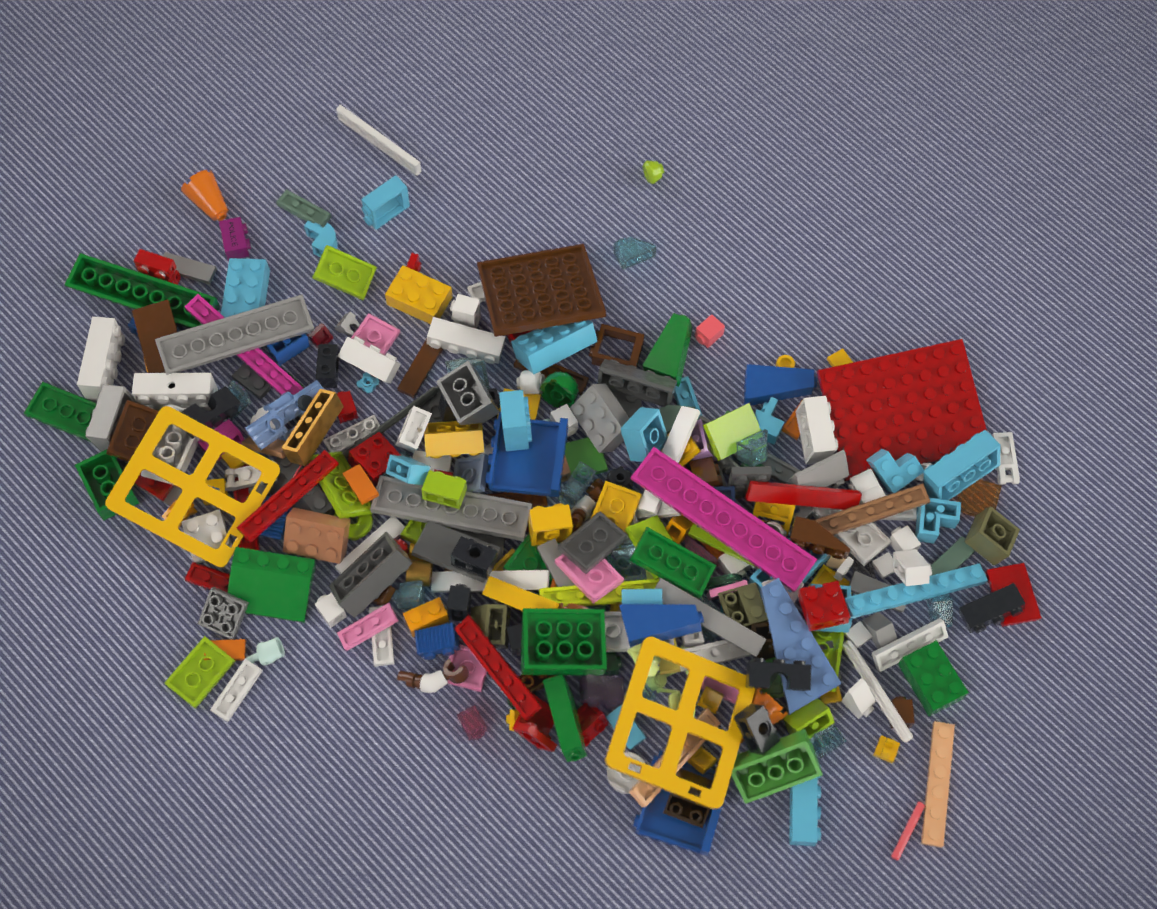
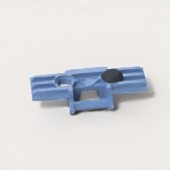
(280, 413)

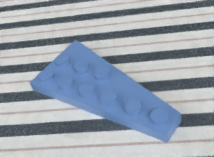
(796, 642)

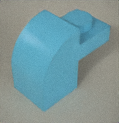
(322, 236)
(768, 422)

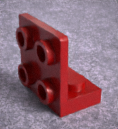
(372, 456)
(537, 728)

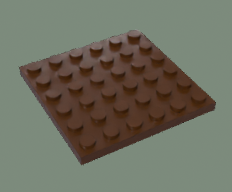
(540, 290)

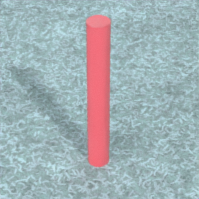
(908, 831)

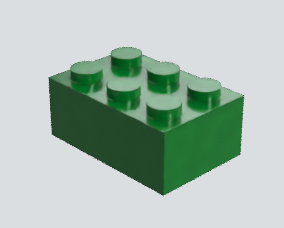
(99, 477)
(932, 678)

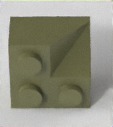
(992, 535)

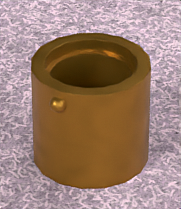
(420, 571)

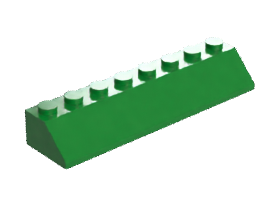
(132, 288)

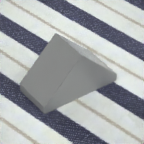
(881, 629)

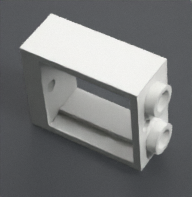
(413, 429)

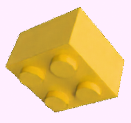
(549, 523)

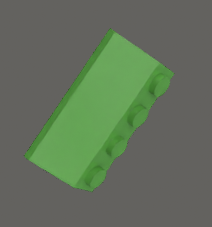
(779, 768)

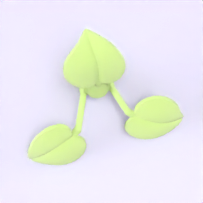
(656, 680)

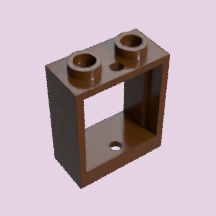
(618, 333)

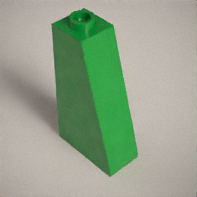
(671, 349)
(565, 718)

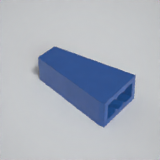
(776, 382)
(660, 621)

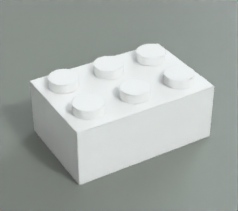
(816, 429)

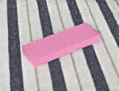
(367, 626)

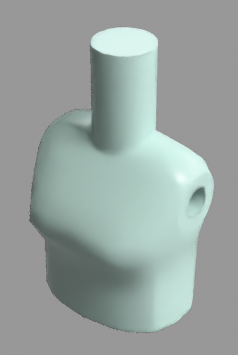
(268, 652)

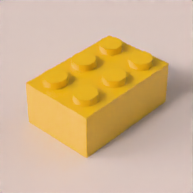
(418, 295)
(453, 439)

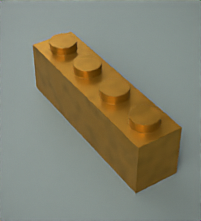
(312, 427)

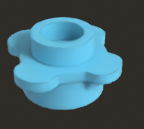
(368, 388)

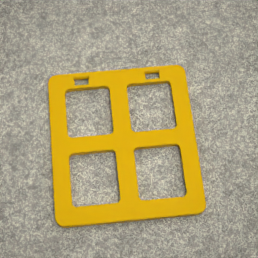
(192, 485)
(681, 723)

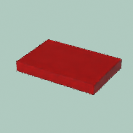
(1017, 574)

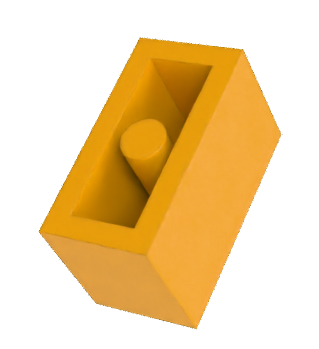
(426, 616)

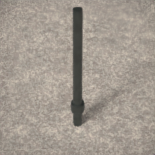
(396, 418)

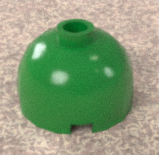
(559, 389)

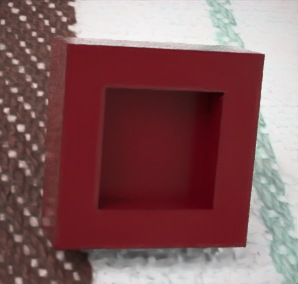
(320, 335)

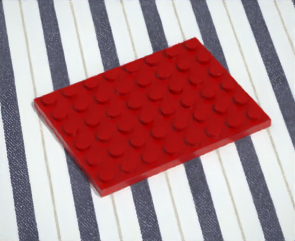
(903, 404)

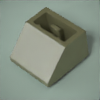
(744, 605)
(493, 621)

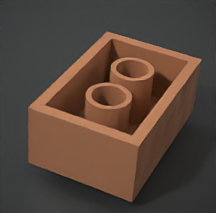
(316, 535)

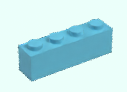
(805, 813)

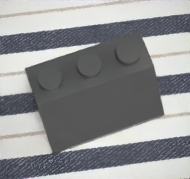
(467, 395)

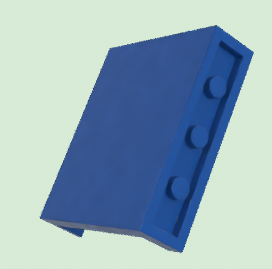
(533, 469)
(670, 830)

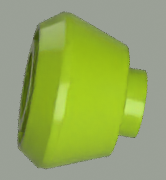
(653, 171)

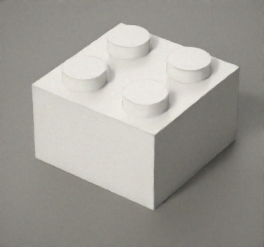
(208, 529)

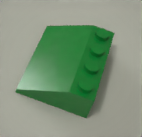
(272, 583)
(563, 642)

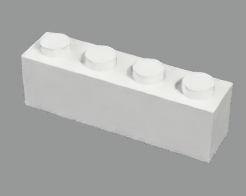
(465, 340)

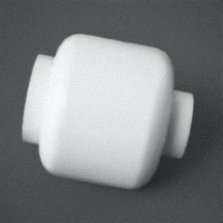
(530, 383)

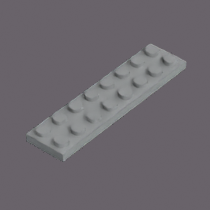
(234, 335)
(477, 513)

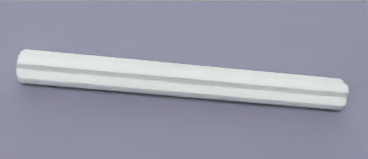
(877, 691)

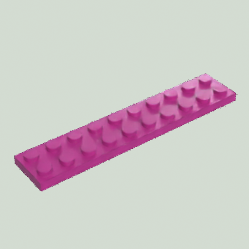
(724, 519)

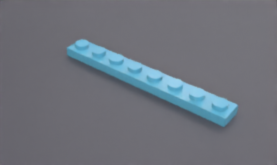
(900, 595)

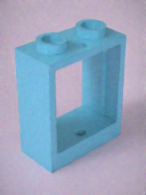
(385, 202)

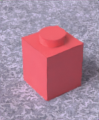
(709, 331)

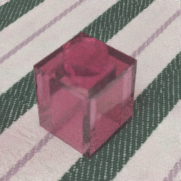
(472, 723)

